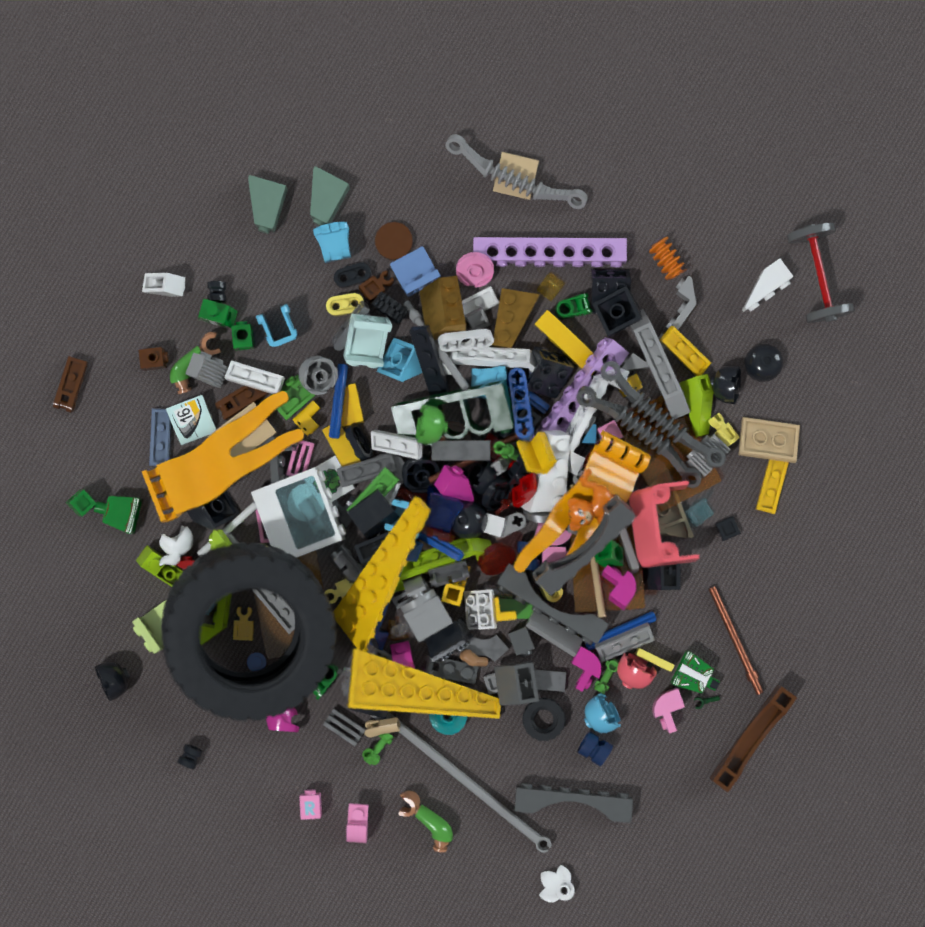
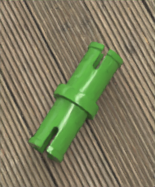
(506, 450)

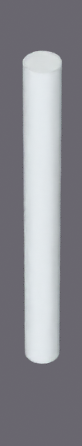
(231, 526)

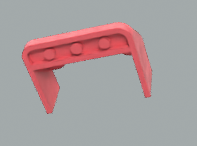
(645, 527)

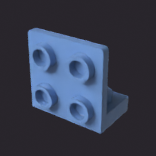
(414, 271)

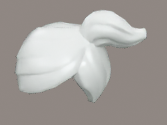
(176, 546)

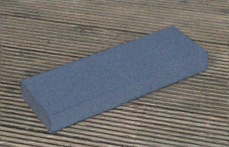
(160, 437)

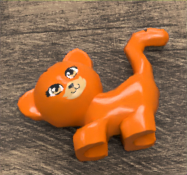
(582, 511)

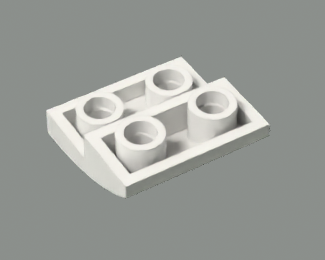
(480, 609)

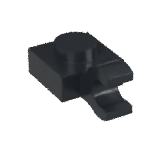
(343, 517)

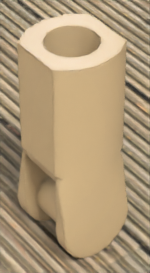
(384, 726)

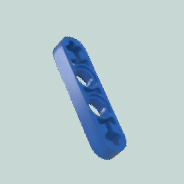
(521, 404)

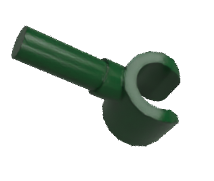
(705, 701)

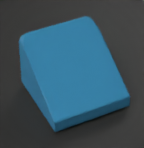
(590, 437)

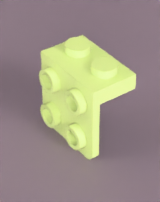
(150, 628)

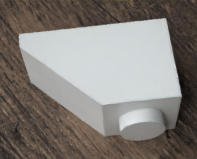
(163, 284)

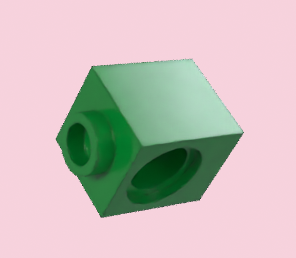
(245, 344)
(81, 502)
(611, 555)

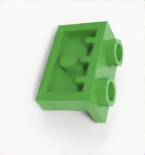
(297, 397)

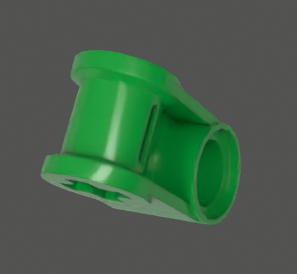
(577, 307)
(326, 682)

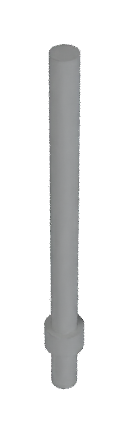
(416, 318)

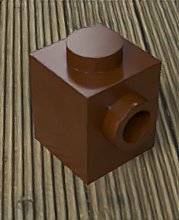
(153, 358)

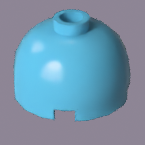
(601, 715)

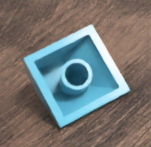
(400, 361)

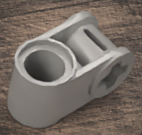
(510, 526)

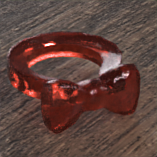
(505, 504)

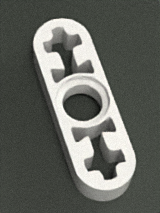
(448, 343)

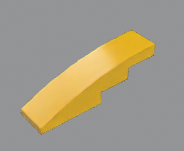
(564, 339)

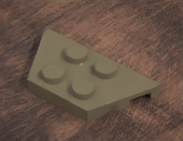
(674, 522)

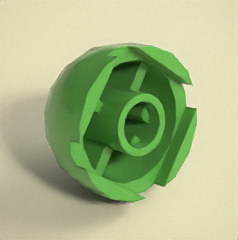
(430, 425)

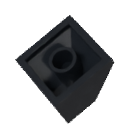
(215, 512)

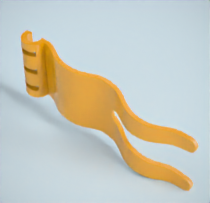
(210, 468)
(607, 470)

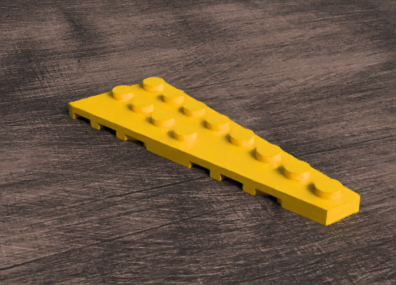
(375, 585)
(395, 687)

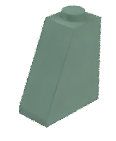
(326, 196)
(267, 202)

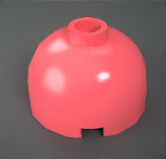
(635, 672)

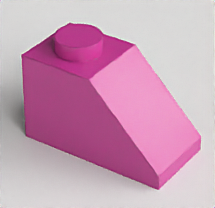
(454, 484)

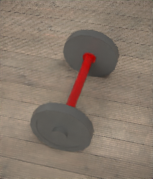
(811, 234)

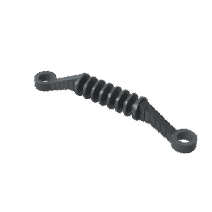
(679, 435)
(664, 447)

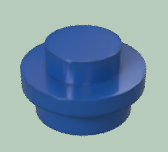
(256, 661)

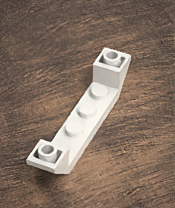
(493, 357)
(582, 417)

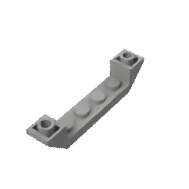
(686, 292)
(660, 367)

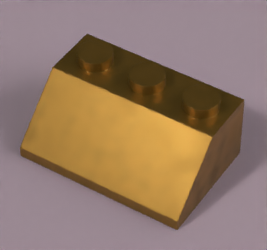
(443, 306)

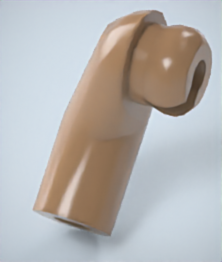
(472, 659)

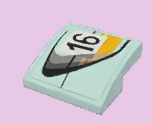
(191, 420)

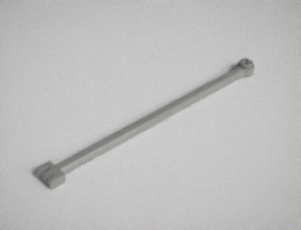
(471, 785)

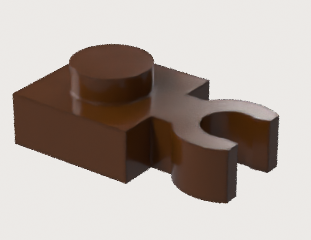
(374, 286)

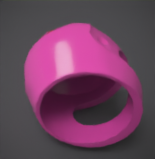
(283, 721)

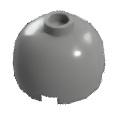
(318, 374)

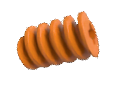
(667, 259)

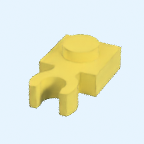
(724, 431)
(342, 588)

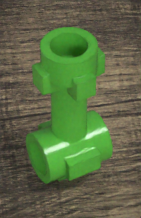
(601, 686)
(371, 755)

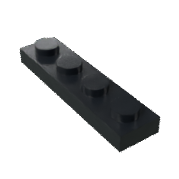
(429, 359)

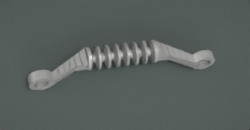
(486, 167)

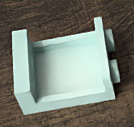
(366, 340)

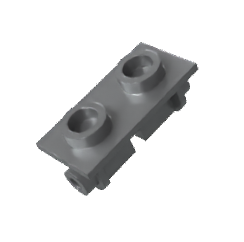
(344, 557)
(455, 572)

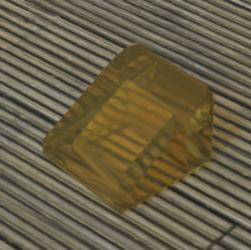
(550, 286)

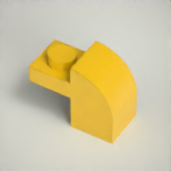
(454, 591)

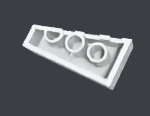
(554, 484)

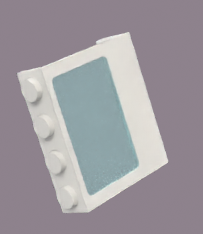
(299, 513)

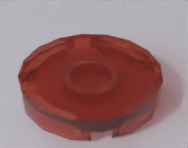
(442, 536)
(496, 558)

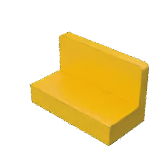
(352, 409)
(537, 454)
(503, 615)

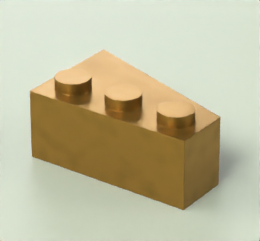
(512, 315)

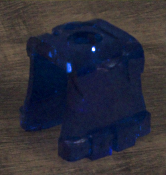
(442, 509)

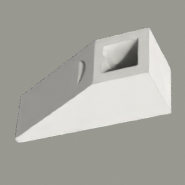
(770, 279)

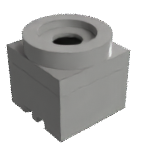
(426, 615)

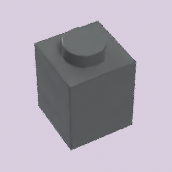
(521, 641)

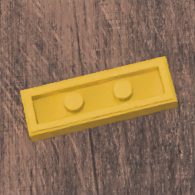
(685, 351)
(342, 448)
(771, 486)

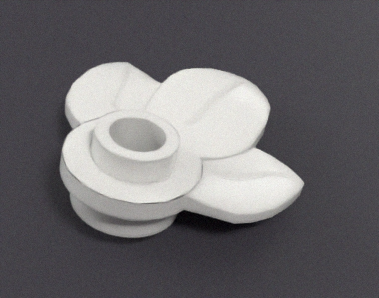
(554, 883)

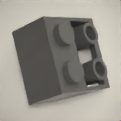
(516, 683)

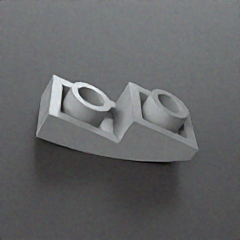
(414, 586)

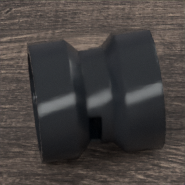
(217, 291)
(189, 756)

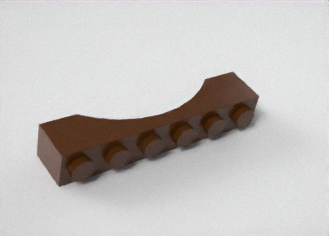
(765, 719)

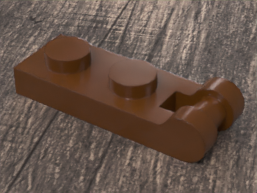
(70, 384)
(240, 400)

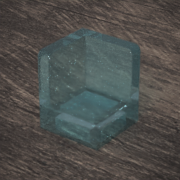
(699, 512)

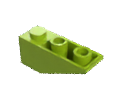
(699, 399)
(150, 559)

